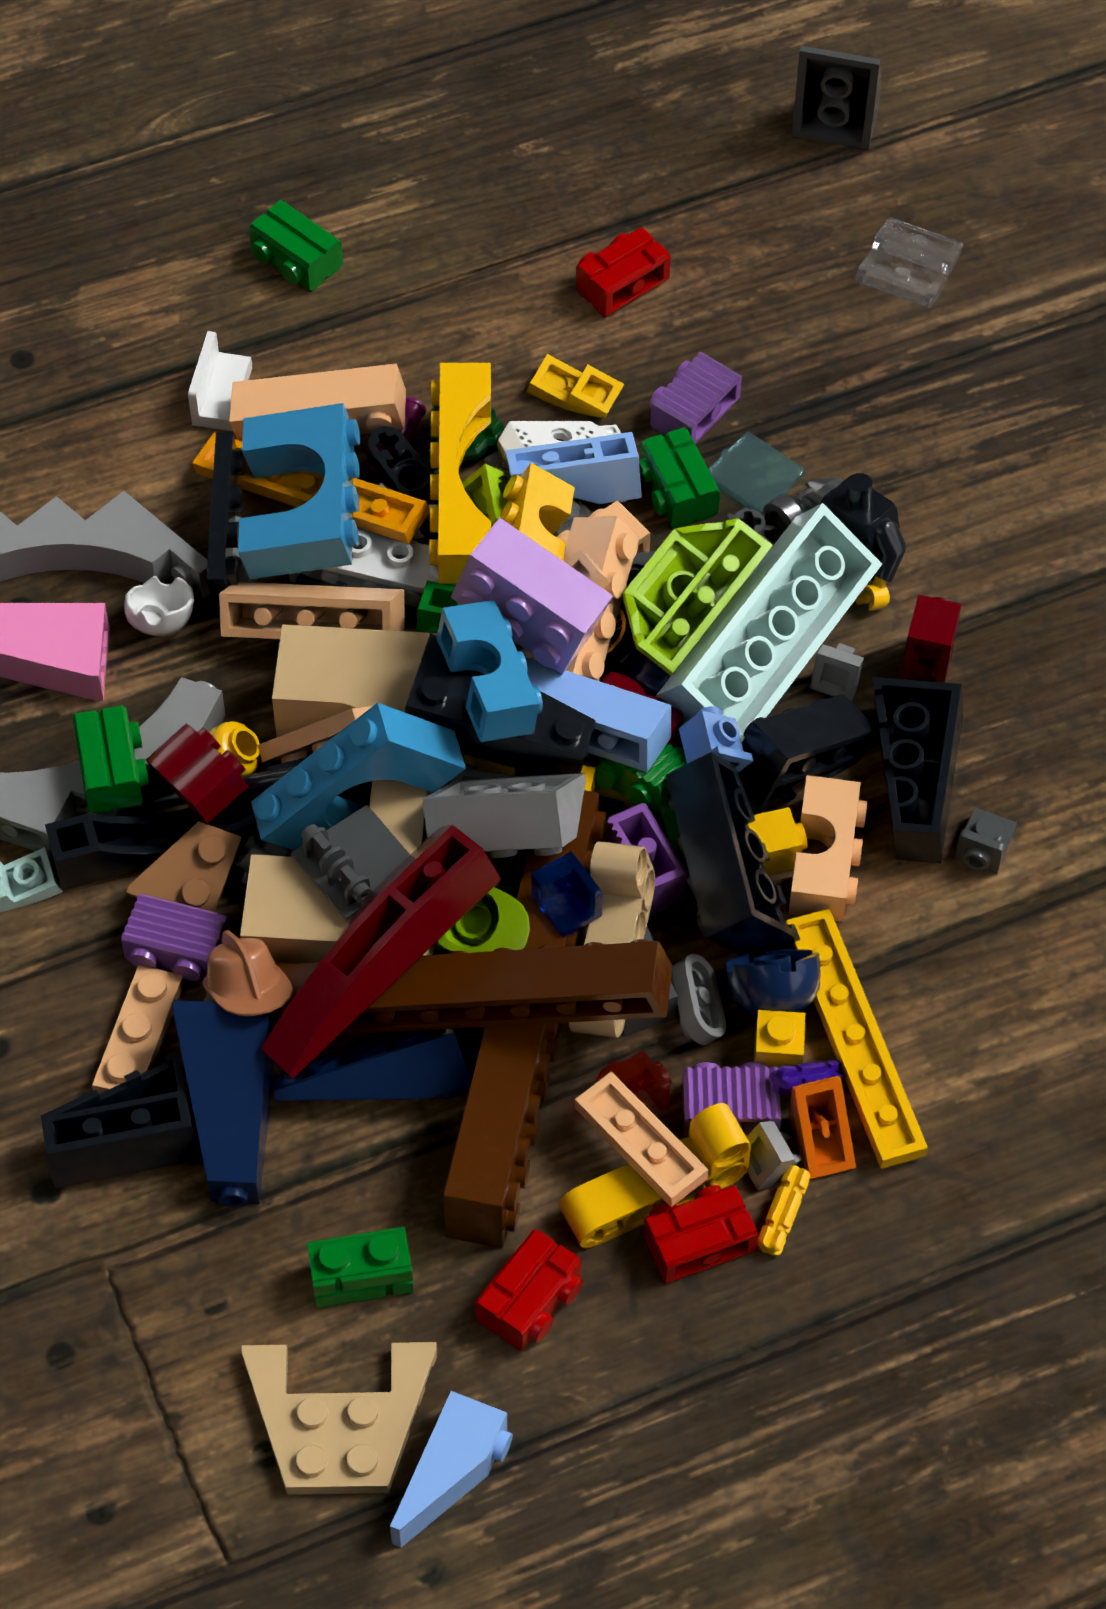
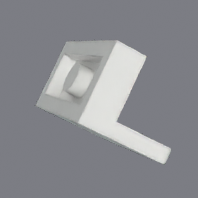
(212, 384)

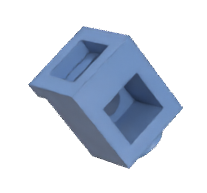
(713, 733)

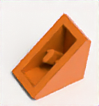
(821, 1127)

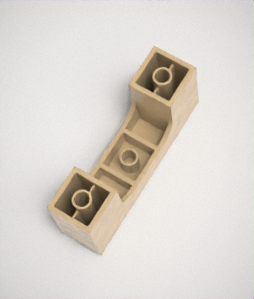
(316, 678)

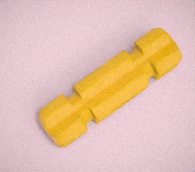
(783, 1210)

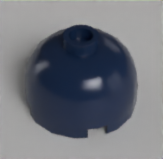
(775, 981)

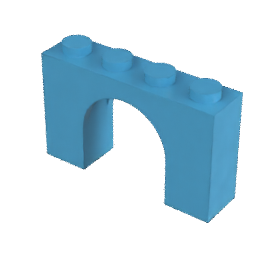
(321, 529)
(371, 748)

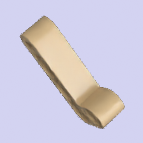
(628, 892)

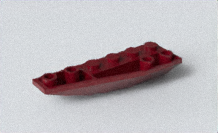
(381, 942)

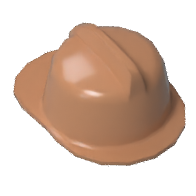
(245, 977)

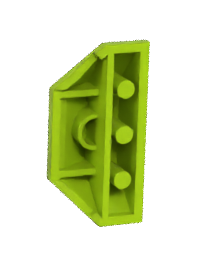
(689, 587)

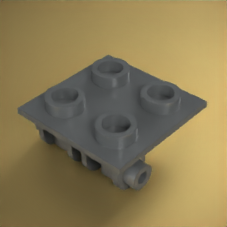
(349, 858)

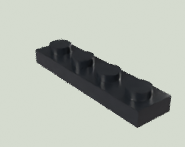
(226, 499)

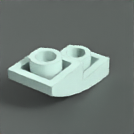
(28, 880)

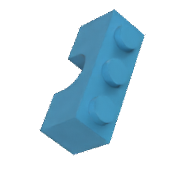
(481, 640)

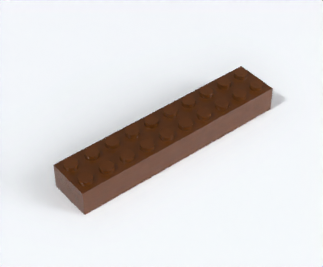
(510, 1084)

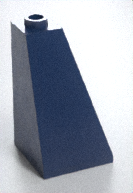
(228, 1095)

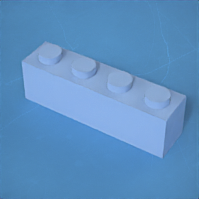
(626, 726)

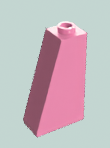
(56, 646)

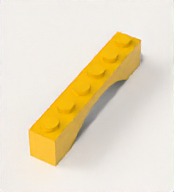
(463, 413)

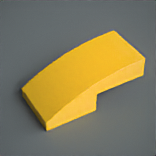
(568, 388)

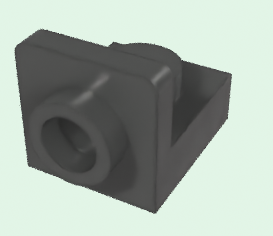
(985, 841)

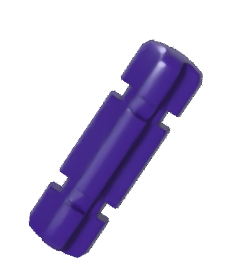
(790, 1075)

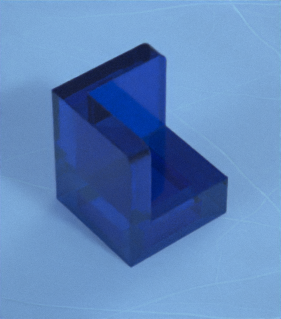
(566, 894)

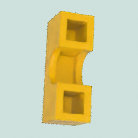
(538, 506)

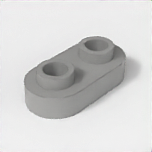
(698, 999)

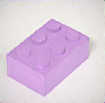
(541, 595)

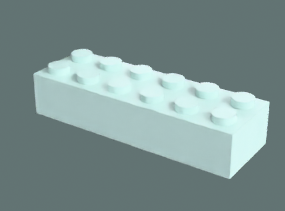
(774, 621)

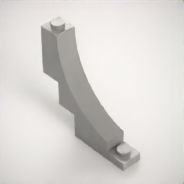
(114, 540)
(58, 793)

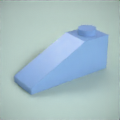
(597, 467)
(452, 1464)

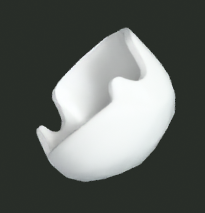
(159, 607)

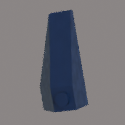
(395, 1067)

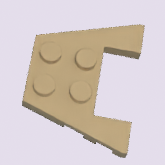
(338, 1438)

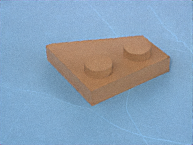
(191, 869)

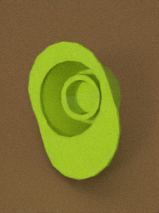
(490, 924)

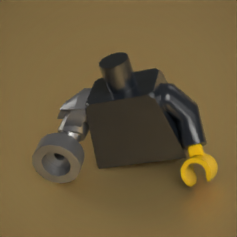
(863, 512)

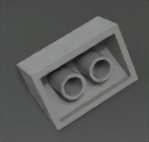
(510, 812)

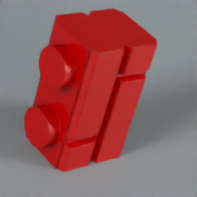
(622, 271)
(699, 1232)
(529, 1290)

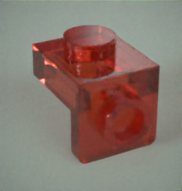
(642, 1074)

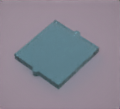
(755, 472)

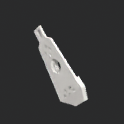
(534, 433)

